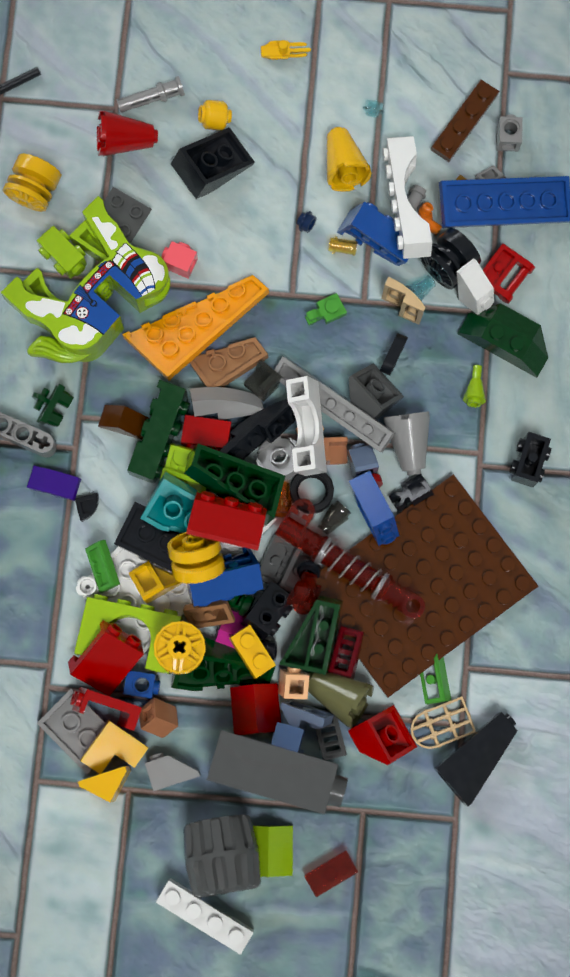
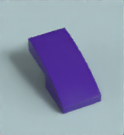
(54, 483)

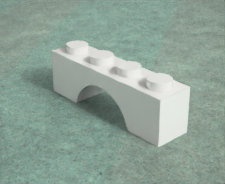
(309, 451)
(205, 917)

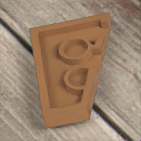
(227, 364)

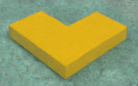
(110, 742)

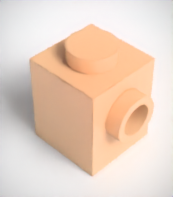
(293, 683)

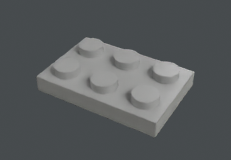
(71, 729)

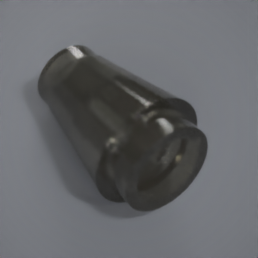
(334, 517)

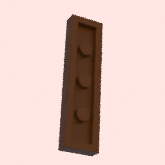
(465, 120)

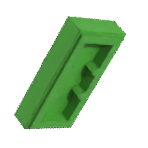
(102, 566)

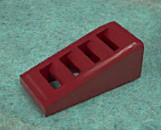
(350, 673)

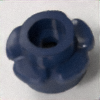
(306, 221)

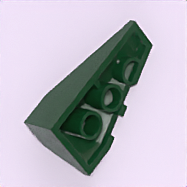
(219, 668)

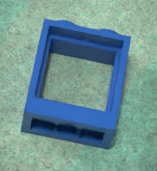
(374, 508)

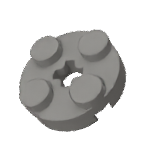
(269, 452)

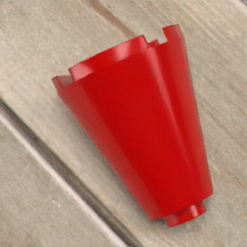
(123, 134)

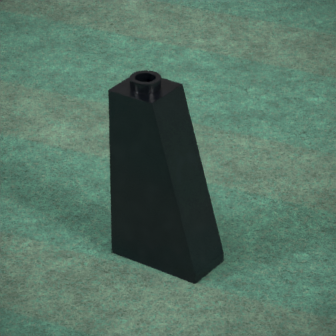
(475, 759)

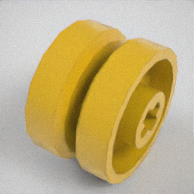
(195, 558)

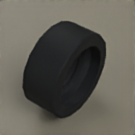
(325, 479)

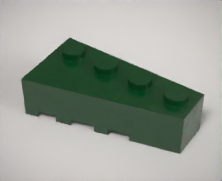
(159, 432)
(235, 478)

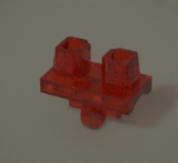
(304, 593)

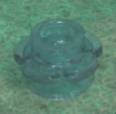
(373, 108)

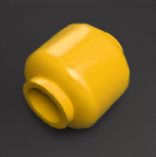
(214, 115)

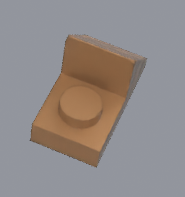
(211, 615)

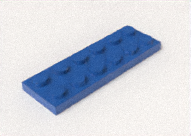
(504, 201)

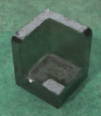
(263, 381)

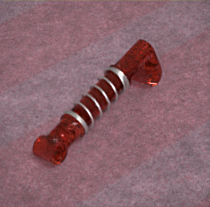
(342, 562)

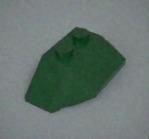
(508, 337)

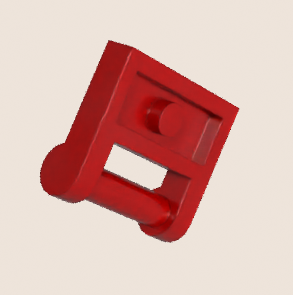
(500, 267)

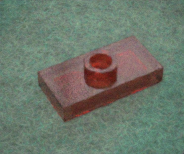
(330, 873)

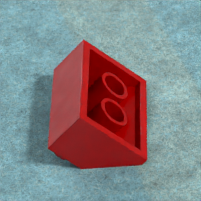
(227, 520)

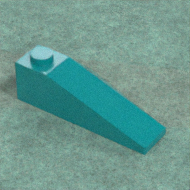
(170, 505)

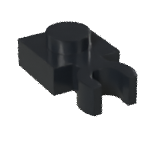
(413, 491)

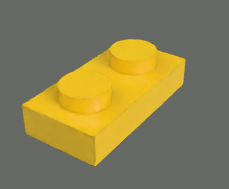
(252, 651)

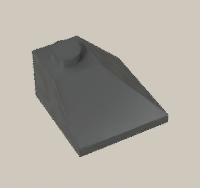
(373, 391)

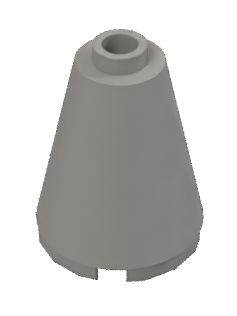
(410, 440)

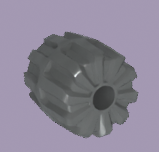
(221, 855)

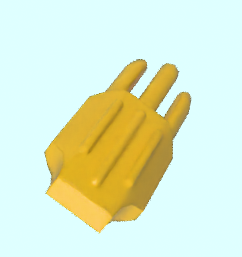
(281, 50)

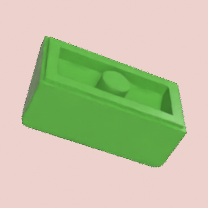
(441, 679)

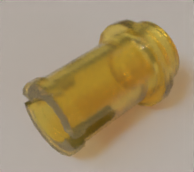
(342, 246)

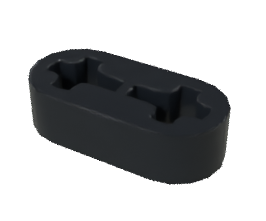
(393, 354)

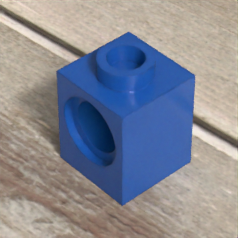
(131, 681)

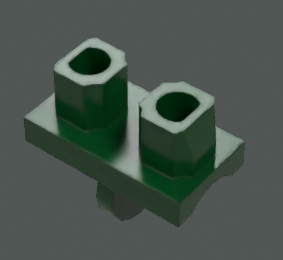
(58, 396)

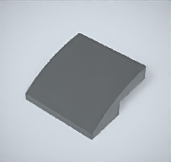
(281, 564)

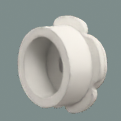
(81, 587)

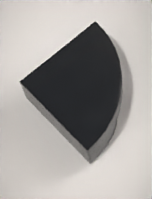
(87, 506)

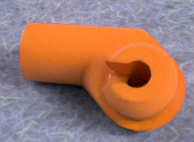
(425, 212)

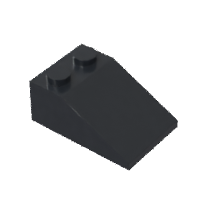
(211, 162)

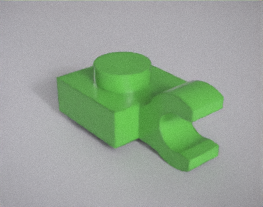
(328, 310)

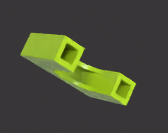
(101, 609)

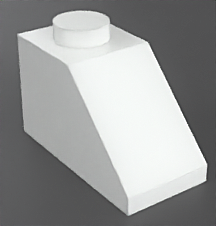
(474, 287)

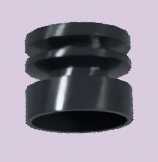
(448, 256)

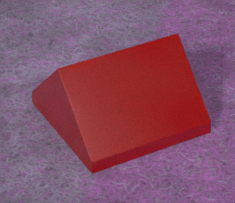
(255, 708)

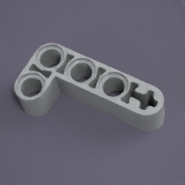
(16, 427)

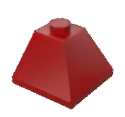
(383, 737)

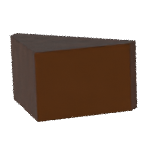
(122, 420)

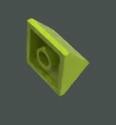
(275, 849)

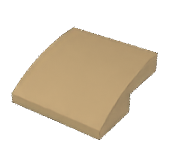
(401, 296)

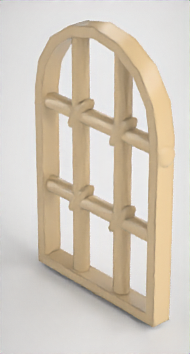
(452, 728)

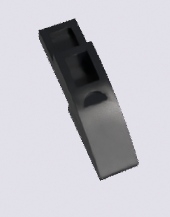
(262, 426)

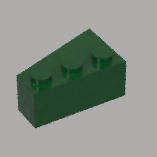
(315, 640)

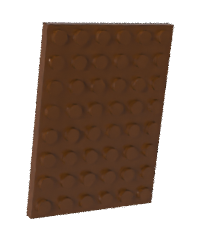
(449, 560)

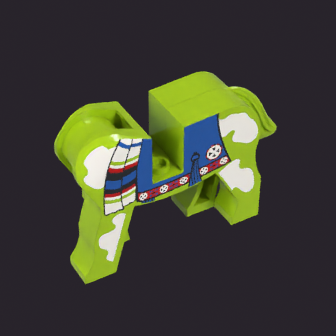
(86, 322)

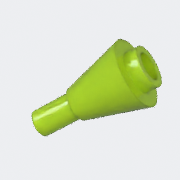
(475, 394)

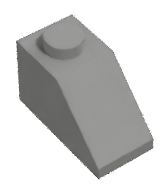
(168, 771)

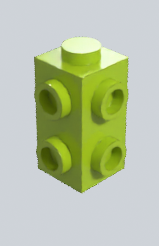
(67, 258)

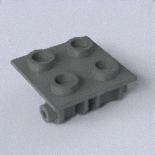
(126, 212)

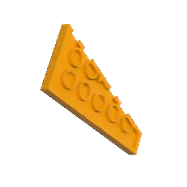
(190, 329)

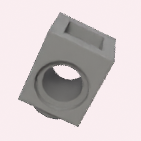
(505, 141)

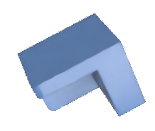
(288, 737)

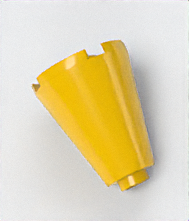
(345, 161)

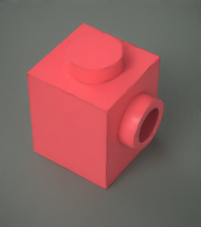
(180, 258)

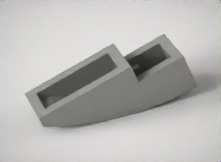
(225, 402)

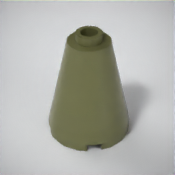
(341, 695)

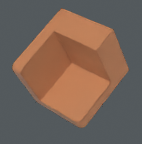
(336, 450)
(158, 718)

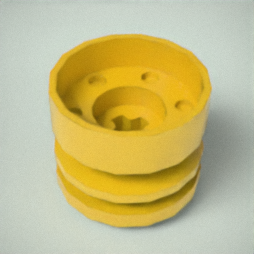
(32, 182)
(177, 662)

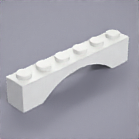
(413, 230)

